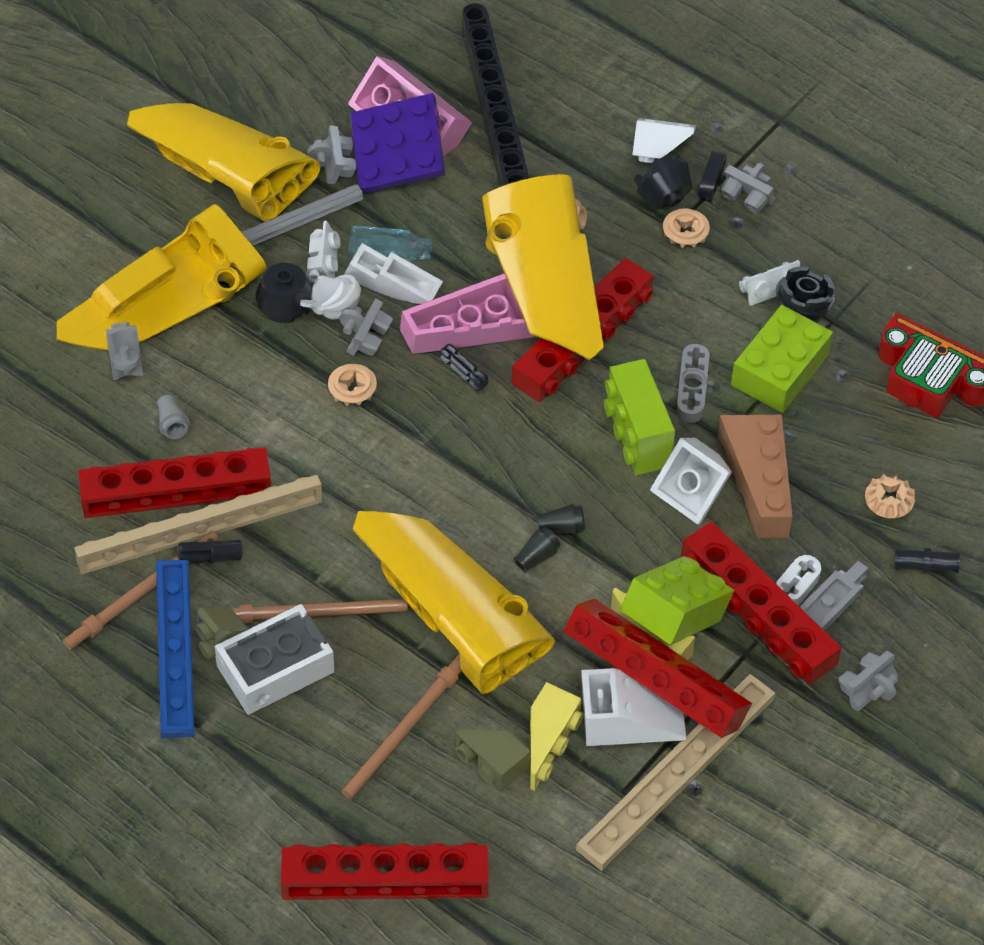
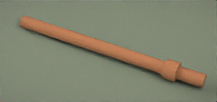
(248, 613)
(94, 624)
(444, 680)

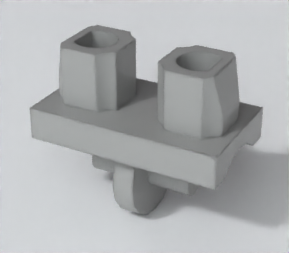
(330, 155)
(751, 181)
(374, 319)
(124, 350)
(874, 681)

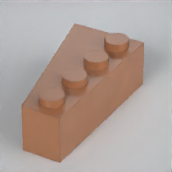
(759, 463)

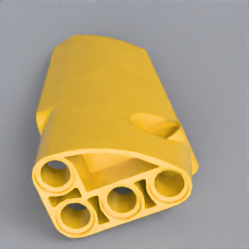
(257, 167)
(546, 260)
(168, 283)
(456, 597)

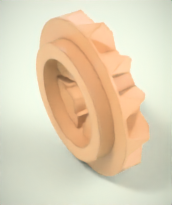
(686, 218)
(344, 376)
(890, 506)

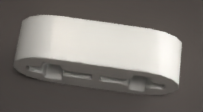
(802, 585)

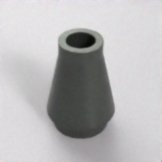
(563, 520)
(538, 548)

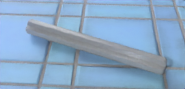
(303, 215)

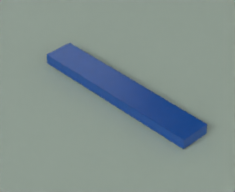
(174, 649)

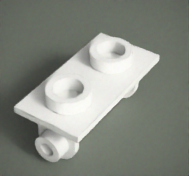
(325, 245)
(763, 285)

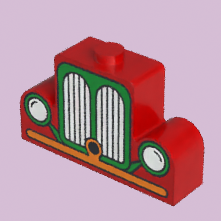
(929, 367)

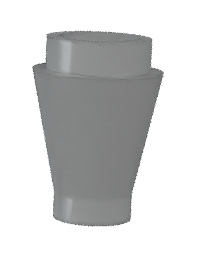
(172, 420)

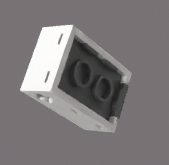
(274, 659)

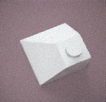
(658, 138)
(691, 478)

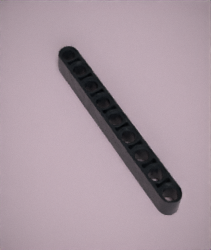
(493, 95)

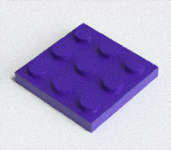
(397, 143)

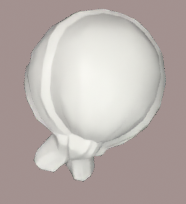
(333, 296)

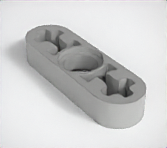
(697, 393)

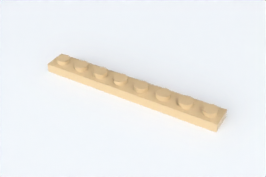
(196, 524)
(666, 782)

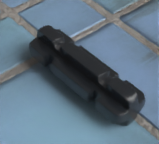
(464, 367)

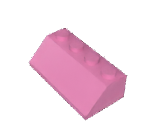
(390, 82)

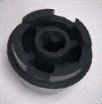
(665, 182)
(282, 292)
(806, 293)

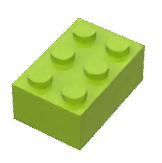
(781, 358)
(639, 416)
(677, 600)

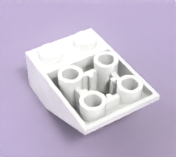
(626, 711)

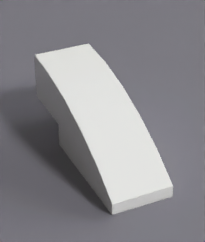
(392, 276)

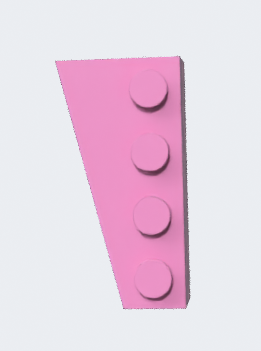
(465, 318)

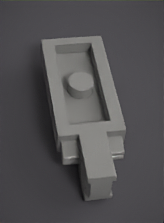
(835, 595)

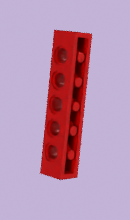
(617, 298)
(162, 492)
(777, 607)
(657, 667)
(370, 883)

